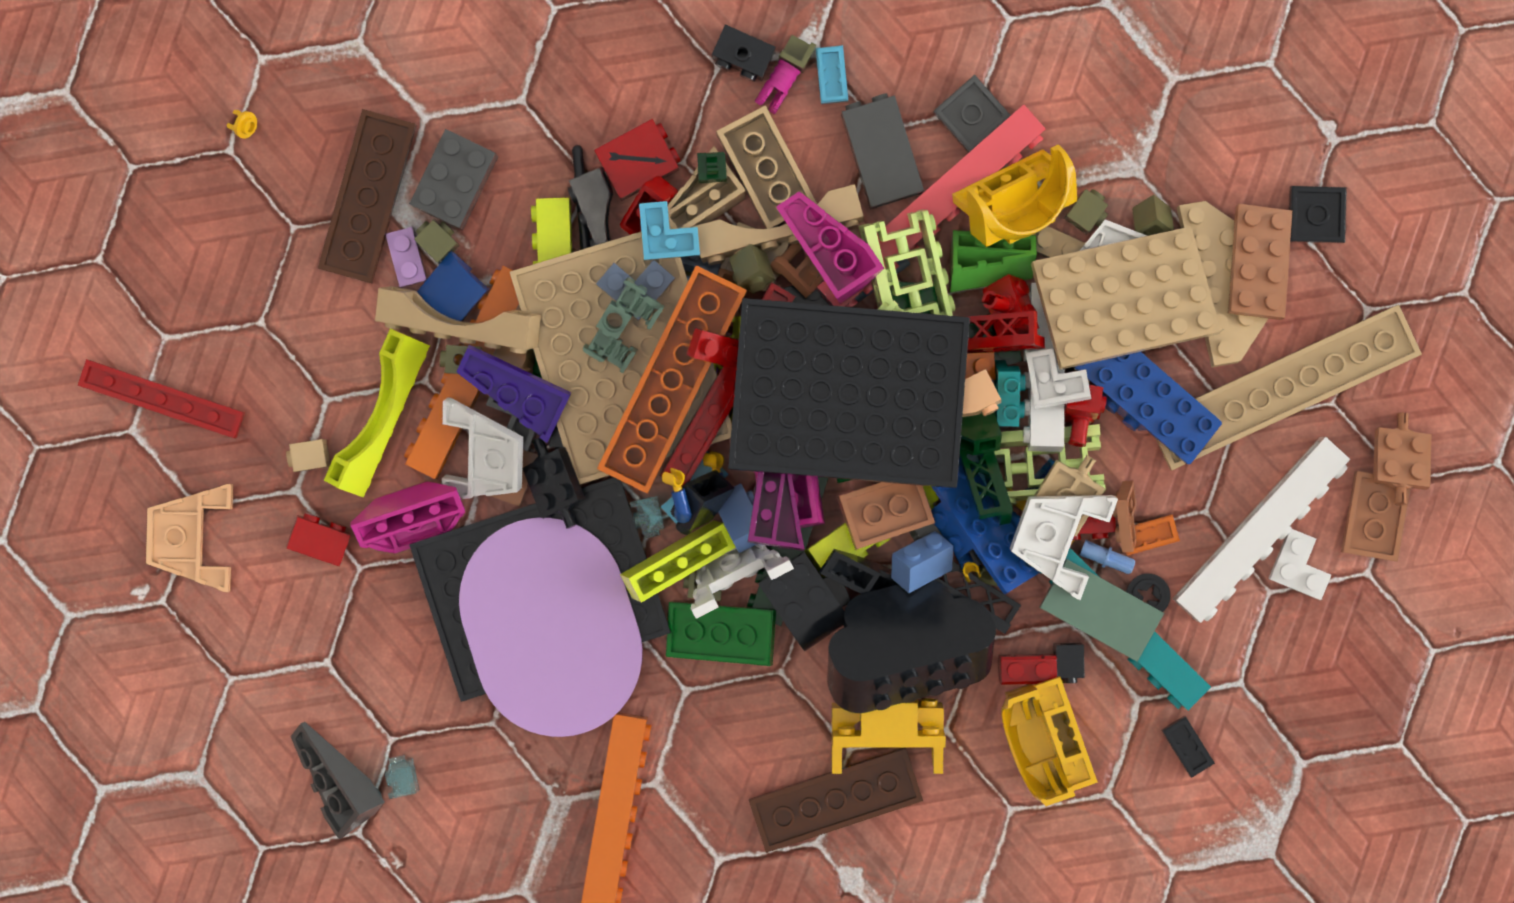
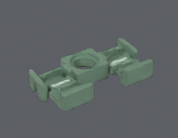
(605, 342)

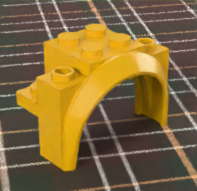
(890, 728)
(1045, 739)

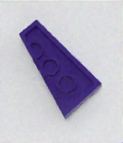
(526, 396)

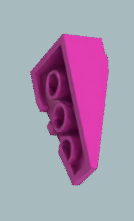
(836, 252)

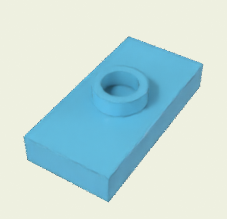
(831, 74)

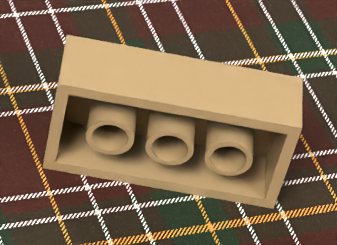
(763, 164)

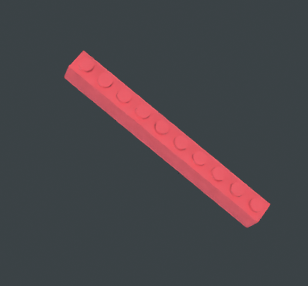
(987, 158)

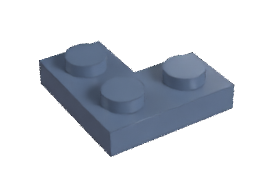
(654, 278)

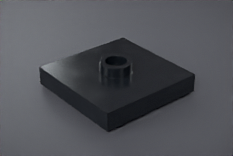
(1318, 214)

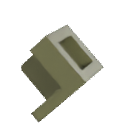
(797, 53)
(1152, 216)

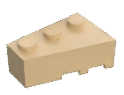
(704, 202)

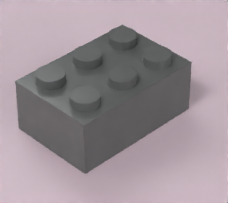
(454, 179)

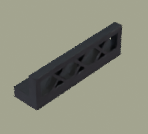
(1000, 624)

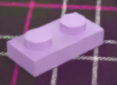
(406, 257)

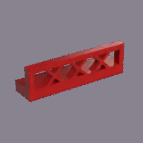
(1004, 341)

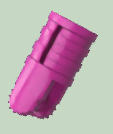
(781, 81)

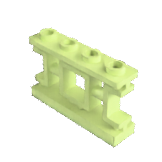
(928, 265)
(1015, 439)

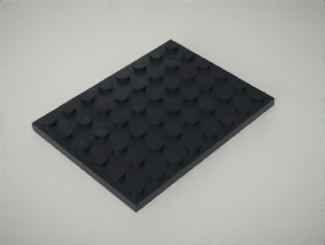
(849, 393)
(445, 557)

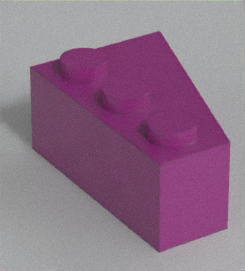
(775, 513)

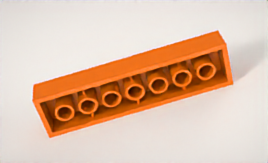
(669, 381)

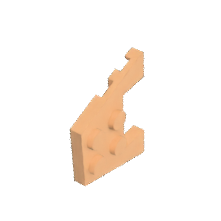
(177, 536)

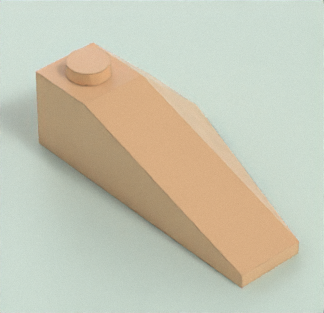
(980, 395)

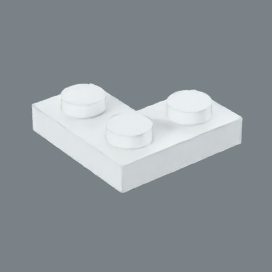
(1054, 388)
(1291, 566)

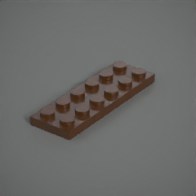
(367, 196)
(835, 800)

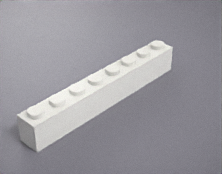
(1261, 529)

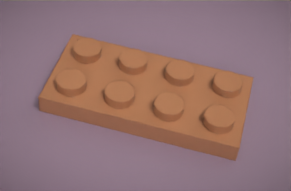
(1260, 262)

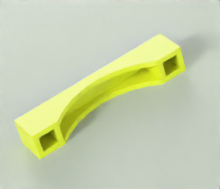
(356, 464)

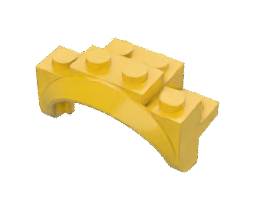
(1012, 205)

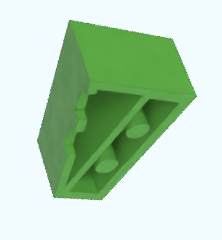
(979, 266)

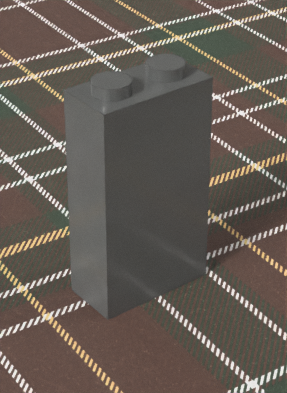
(882, 151)

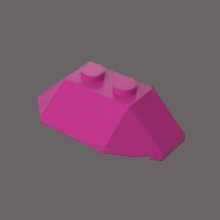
(408, 517)

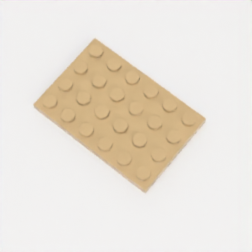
(1125, 297)

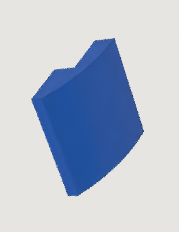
(453, 288)

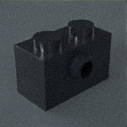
(743, 53)

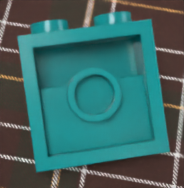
(1008, 385)

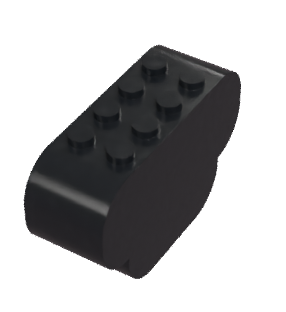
(908, 647)

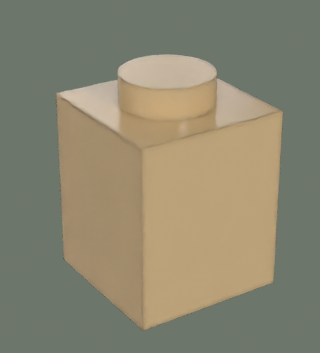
(308, 455)

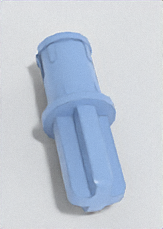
(1107, 557)

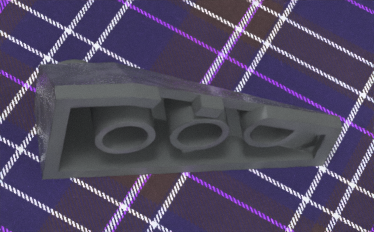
(344, 789)

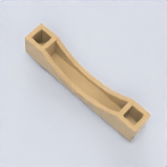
(723, 240)
(407, 308)

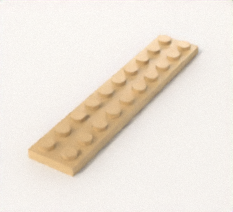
(1306, 378)

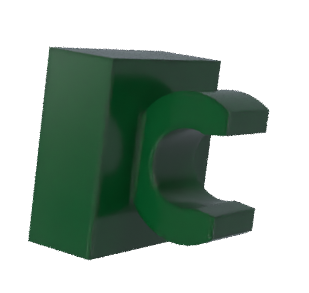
(711, 167)

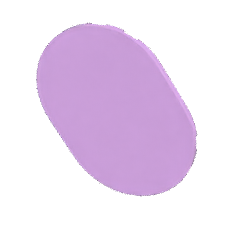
(550, 627)

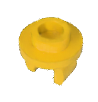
(244, 124)

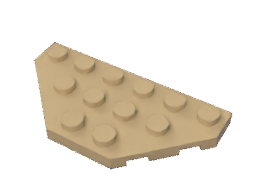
(1215, 243)

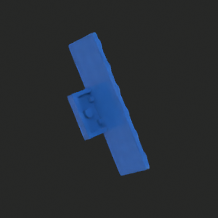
(1153, 403)
(960, 525)

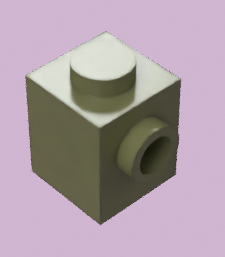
(1087, 211)
(436, 239)
(751, 269)

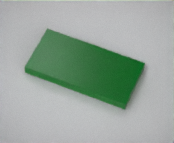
(722, 634)

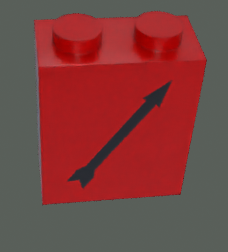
(637, 158)

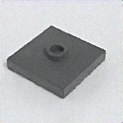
(971, 113)

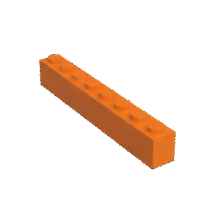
(436, 439)
(616, 809)

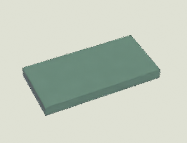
(1105, 613)

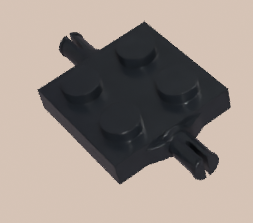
(553, 483)

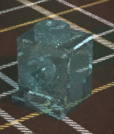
(649, 516)
(401, 776)

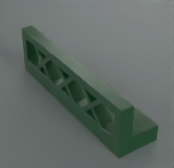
(995, 487)

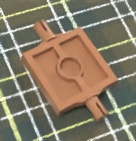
(1402, 458)

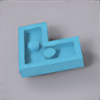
(659, 239)

